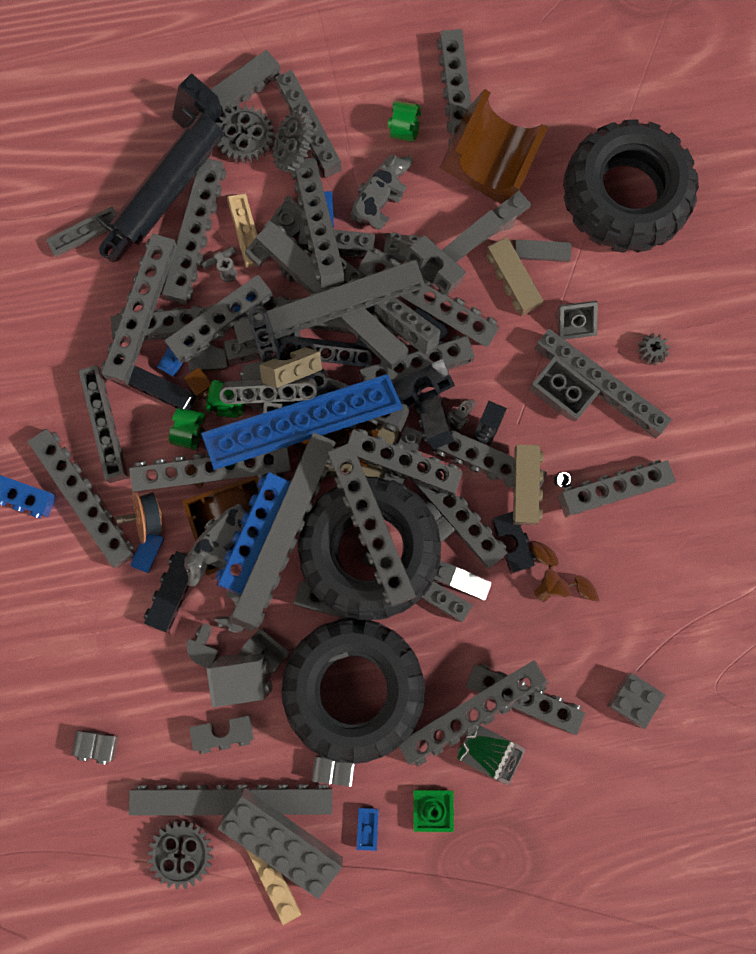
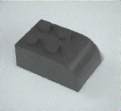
(564, 389)

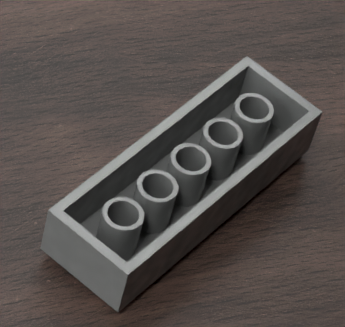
(281, 843)

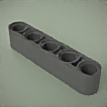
(260, 396)

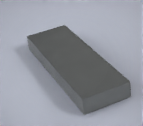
(543, 250)

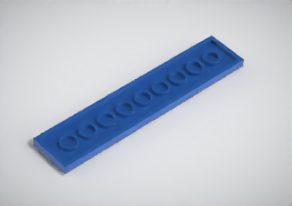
(299, 421)

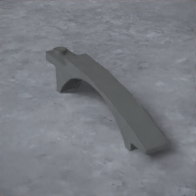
(490, 224)

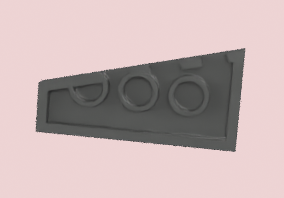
(286, 216)

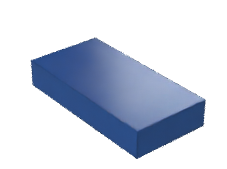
(147, 553)

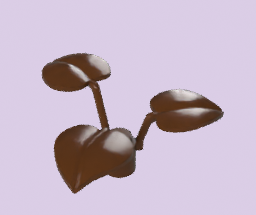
(555, 585)

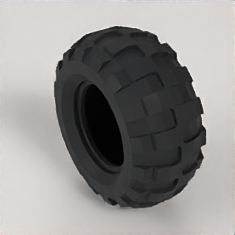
(639, 147)
(321, 539)
(353, 741)

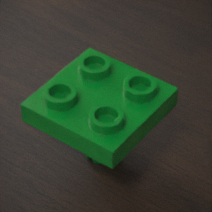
(433, 810)

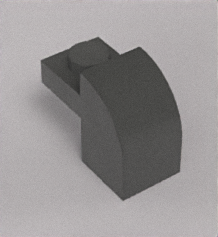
(198, 651)

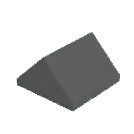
(577, 320)

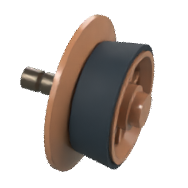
(145, 514)

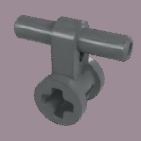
(224, 264)
(458, 416)

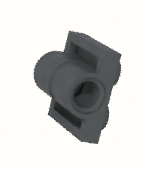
(398, 245)
(263, 644)

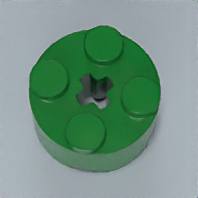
(405, 121)
(222, 409)
(187, 429)

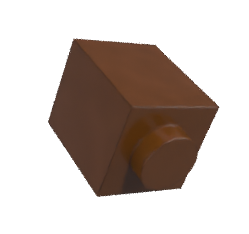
(198, 383)

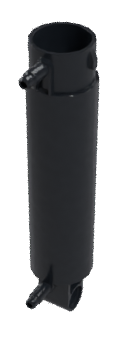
(161, 186)

